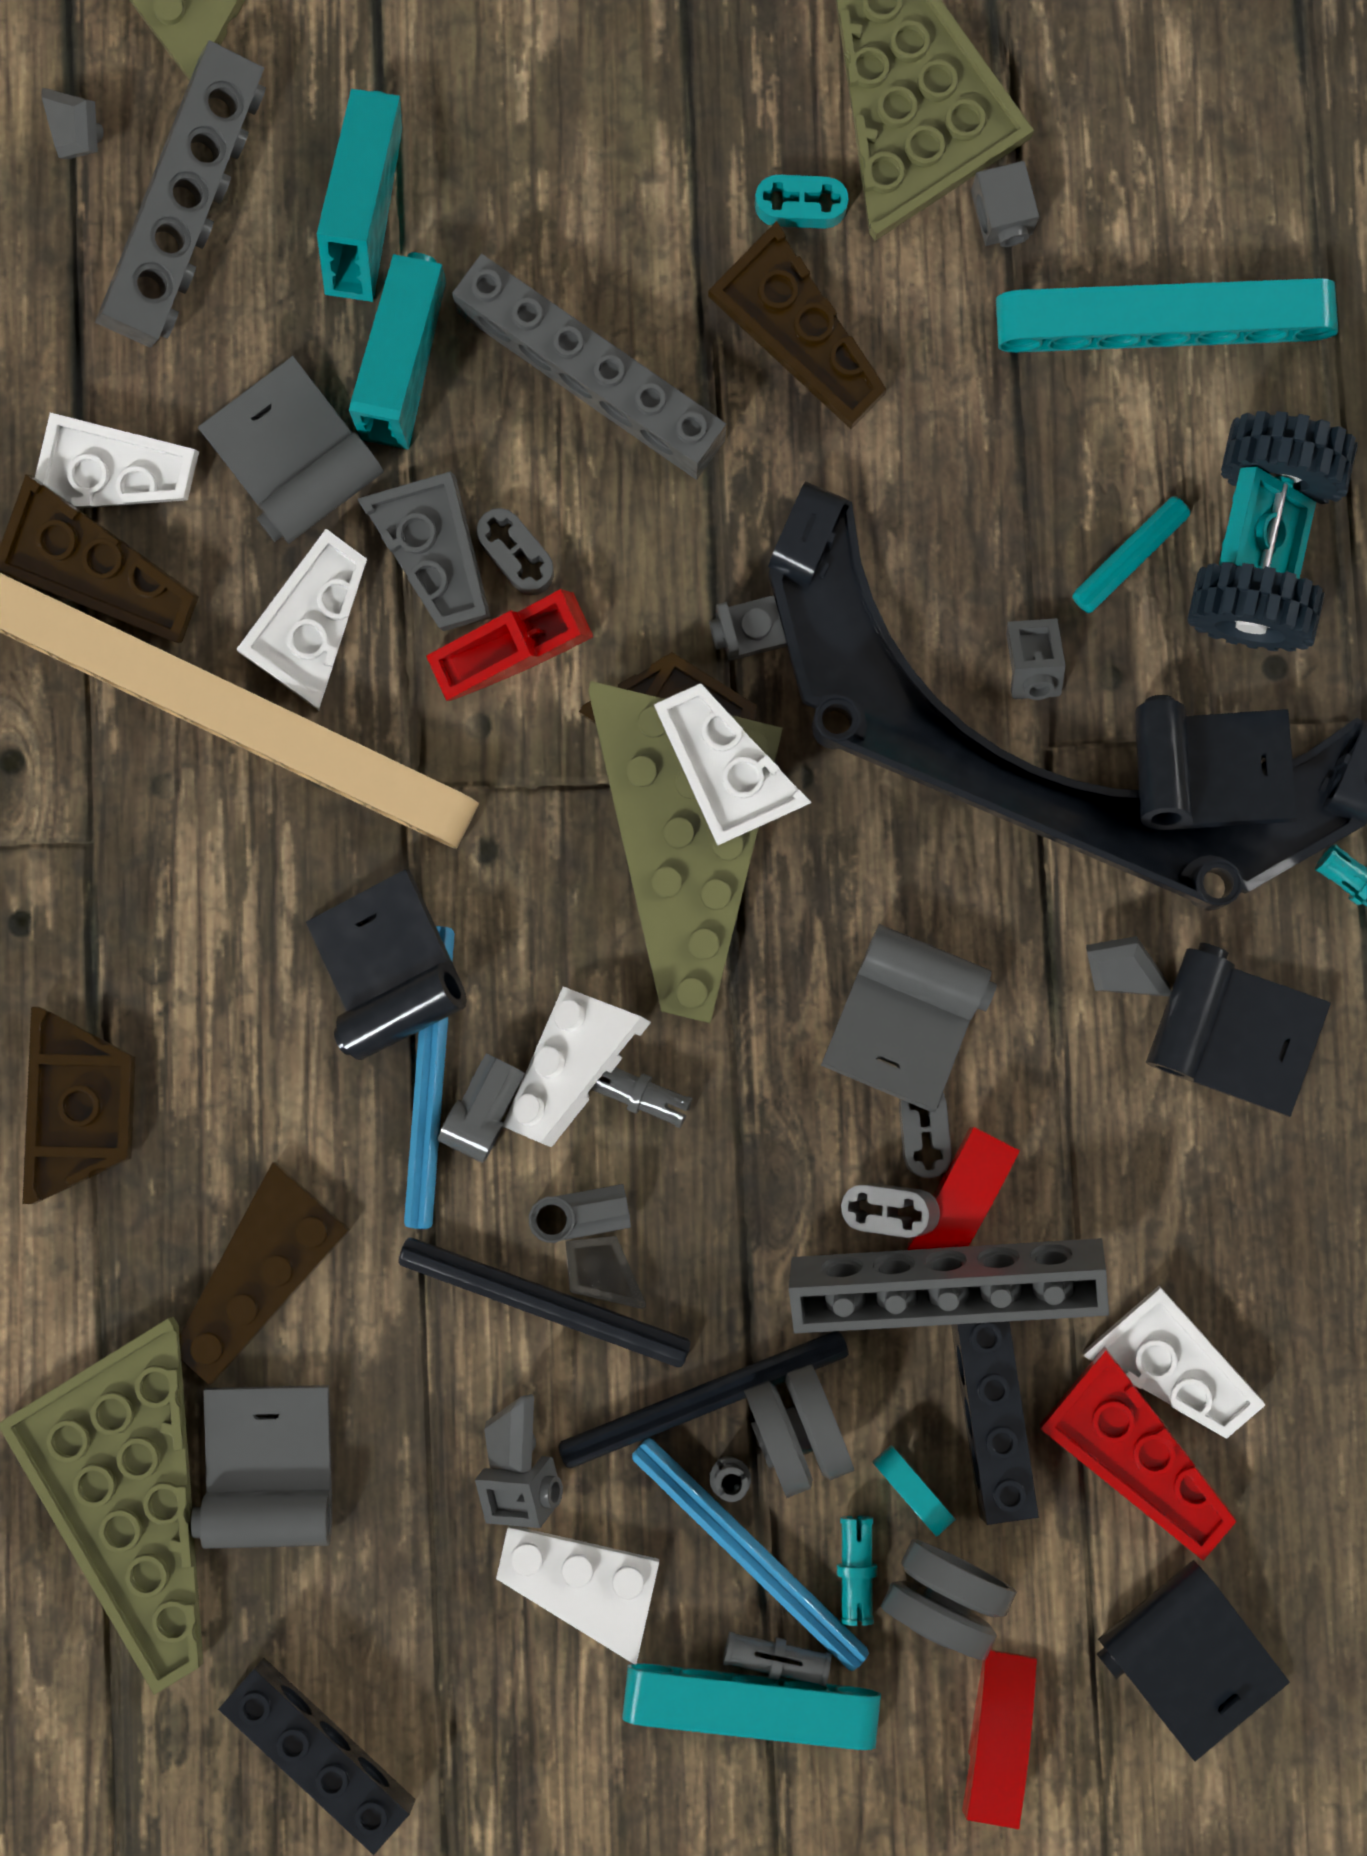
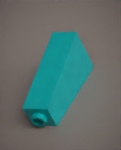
(359, 195)
(398, 351)

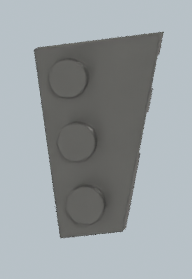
(433, 545)

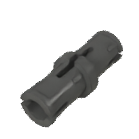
(643, 1095)
(728, 1491)
(813, 1665)

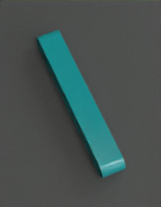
(1166, 315)

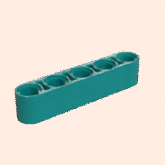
(751, 1706)

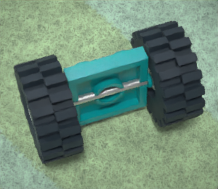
(1279, 475)

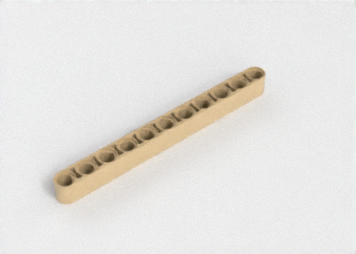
(234, 714)

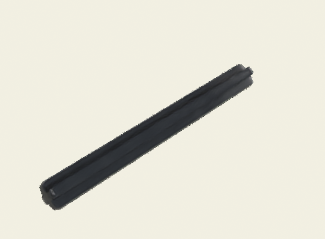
(544, 1302)
(698, 1400)

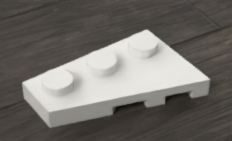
(111, 466)
(307, 619)
(725, 767)
(571, 1056)
(1178, 1364)
(583, 1584)

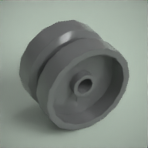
(798, 1430)
(945, 1606)

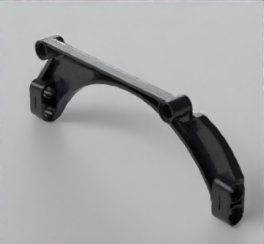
(895, 721)

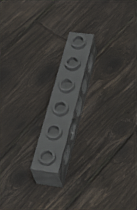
(216, 75)
(589, 366)
(948, 1286)

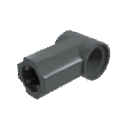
(476, 1120)
(586, 1213)

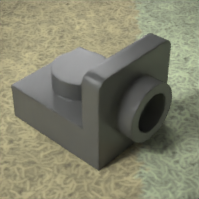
(748, 628)
(1035, 658)
(520, 1498)

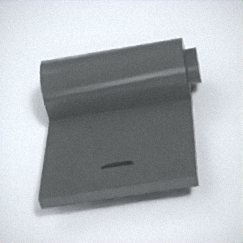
(290, 451)
(909, 1011)
(266, 1473)

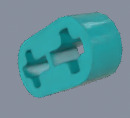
(807, 191)
(913, 1490)

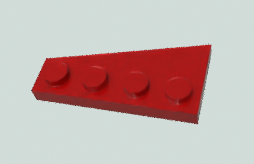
(1130, 1448)

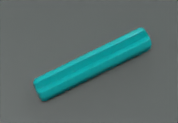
(1131, 554)

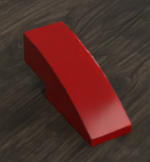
(510, 645)
(968, 1190)
(1000, 1740)

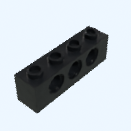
(994, 1422)
(318, 1756)

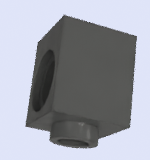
(1005, 204)

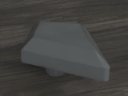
(72, 123)
(1125, 968)
(511, 1436)

